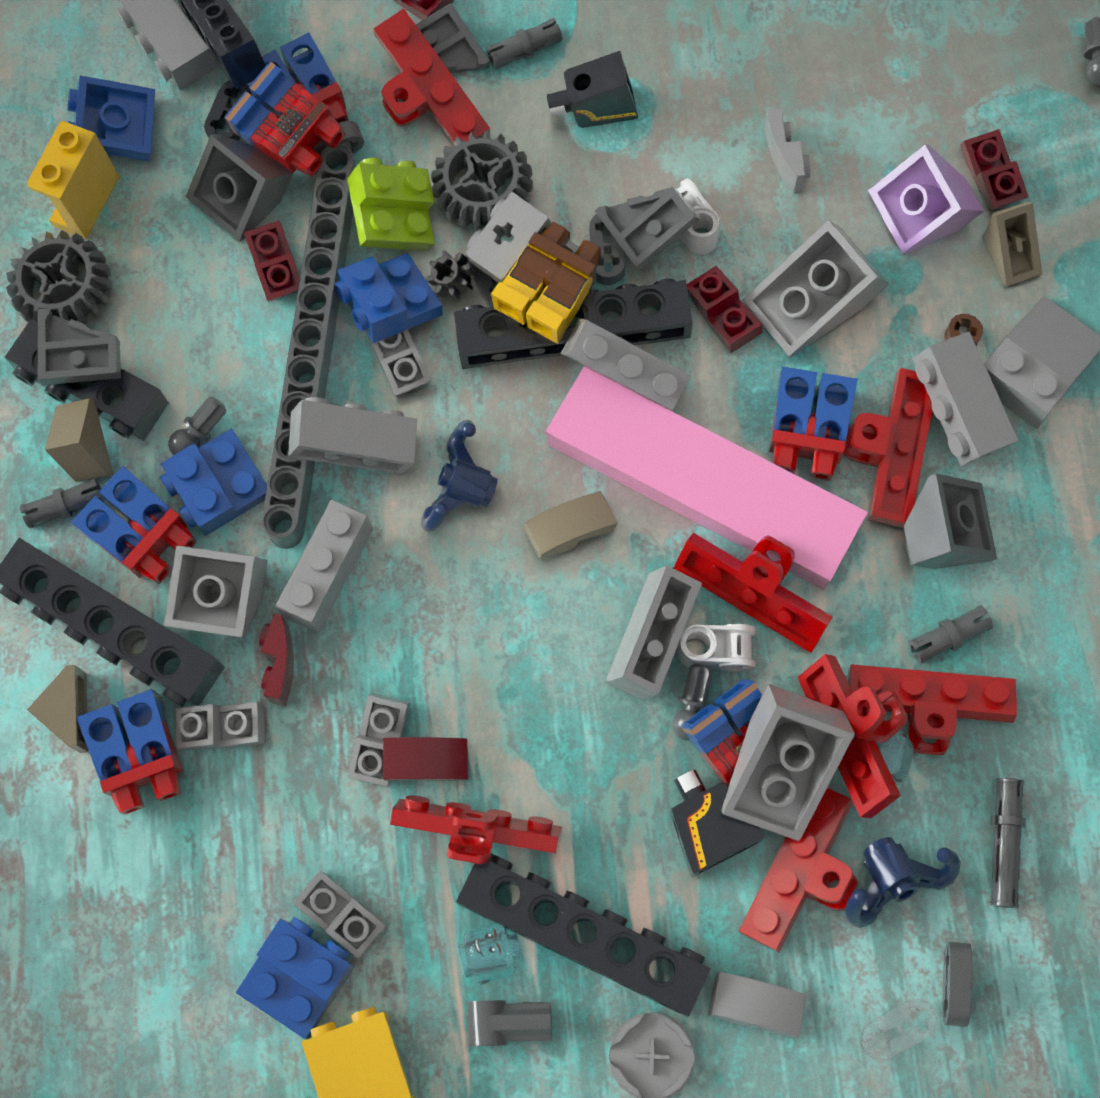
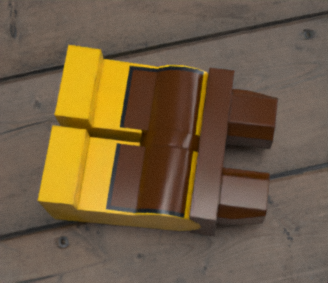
(548, 282)

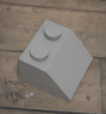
(214, 591)

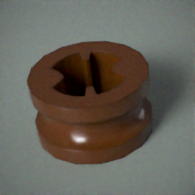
(964, 320)

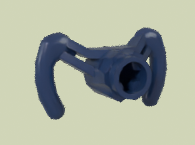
(459, 480)
(896, 878)

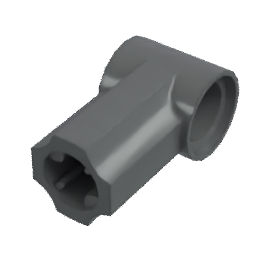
(498, 1023)

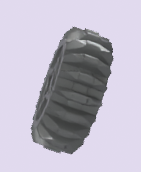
(490, 162)
(53, 262)

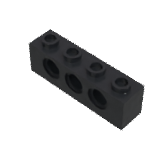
(226, 38)
(134, 416)

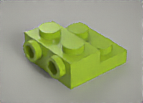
(392, 205)

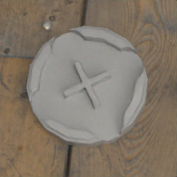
(651, 1056)

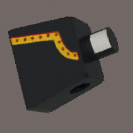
(596, 93)
(703, 830)

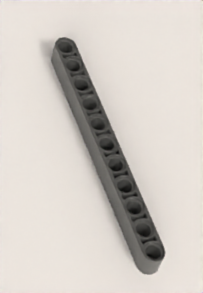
(309, 324)

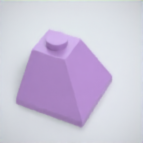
(924, 200)

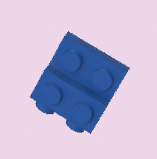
(116, 114)
(387, 296)
(214, 482)
(296, 976)

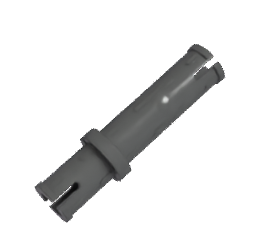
(1006, 850)

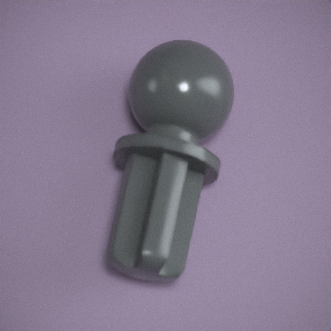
(1092, 52)
(197, 426)
(694, 697)

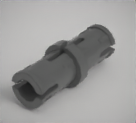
(524, 43)
(60, 503)
(950, 634)

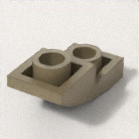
(568, 523)

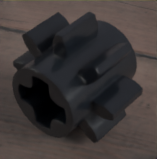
(458, 283)

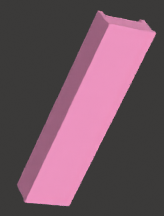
(703, 475)

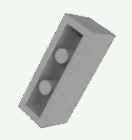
(170, 37)
(625, 364)
(964, 398)
(352, 436)
(324, 566)
(653, 632)

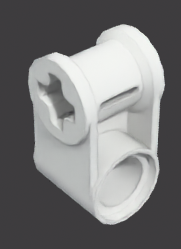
(696, 242)
(721, 647)

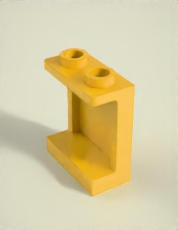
(74, 177)
(357, 1059)

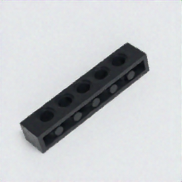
(627, 300)
(27, 565)
(677, 994)

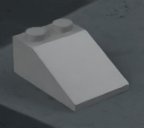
(815, 289)
(1041, 361)
(786, 762)

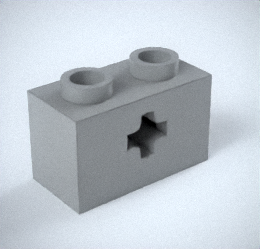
(508, 218)

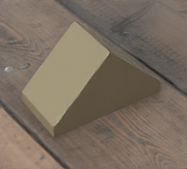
(1014, 243)
(78, 441)
(62, 704)

